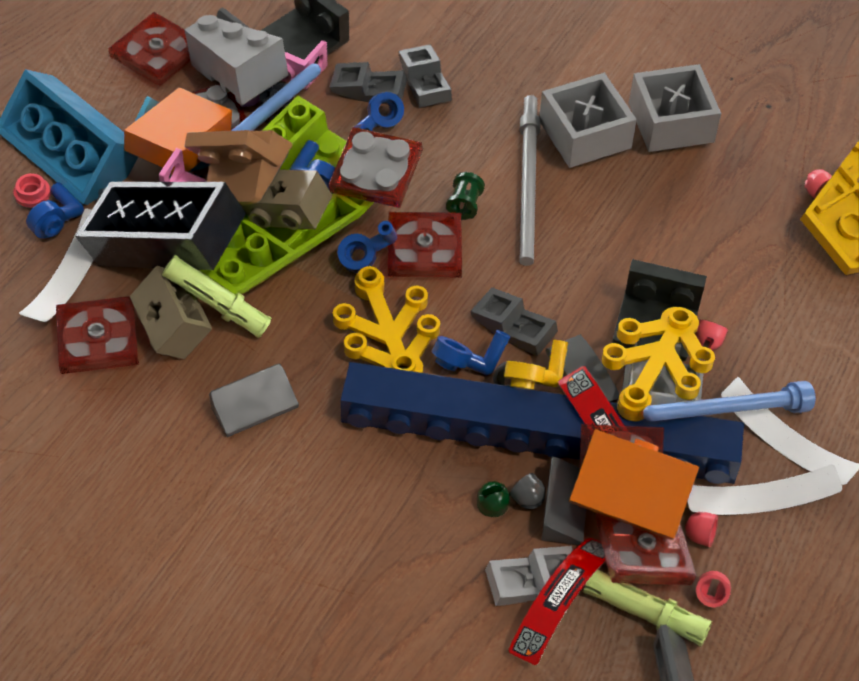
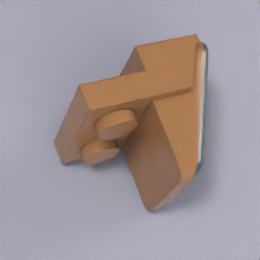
(241, 159)

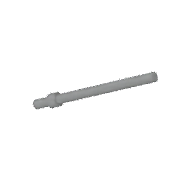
(529, 129)

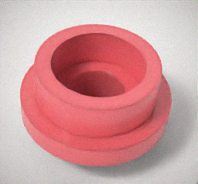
(31, 190)

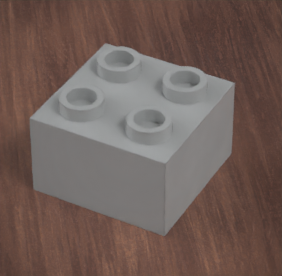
(674, 108)
(587, 120)

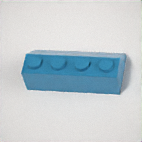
(65, 136)

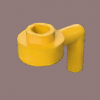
(527, 375)

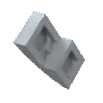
(523, 578)

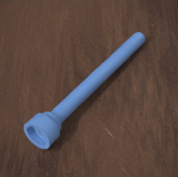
(279, 98)
(795, 397)

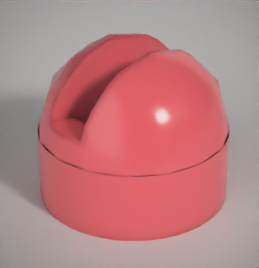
(816, 181)
(711, 332)
(702, 528)
(722, 592)

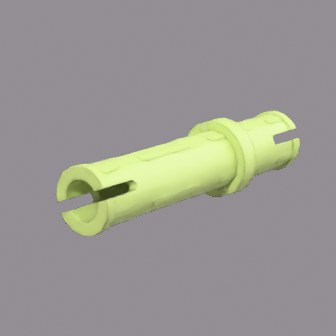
(210, 292)
(649, 607)

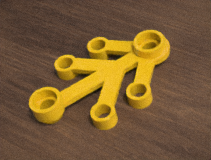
(677, 326)
(386, 330)

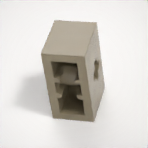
(292, 201)
(169, 315)

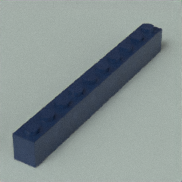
(517, 418)

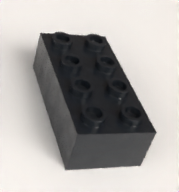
(156, 220)

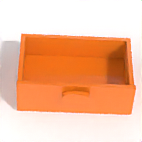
(167, 124)
(634, 484)

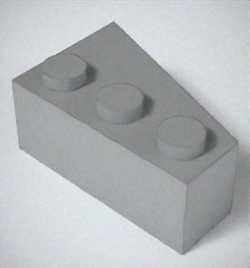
(236, 56)

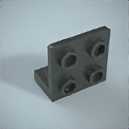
(310, 24)
(653, 290)

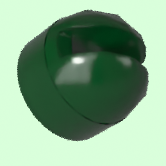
(496, 503)

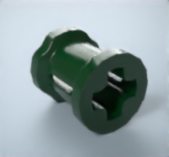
(468, 197)

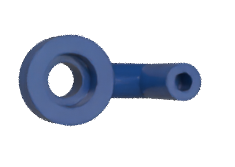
(375, 118)
(305, 157)
(48, 218)
(386, 236)
(453, 354)

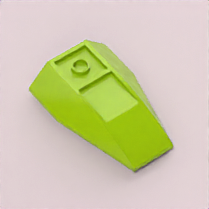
(262, 252)

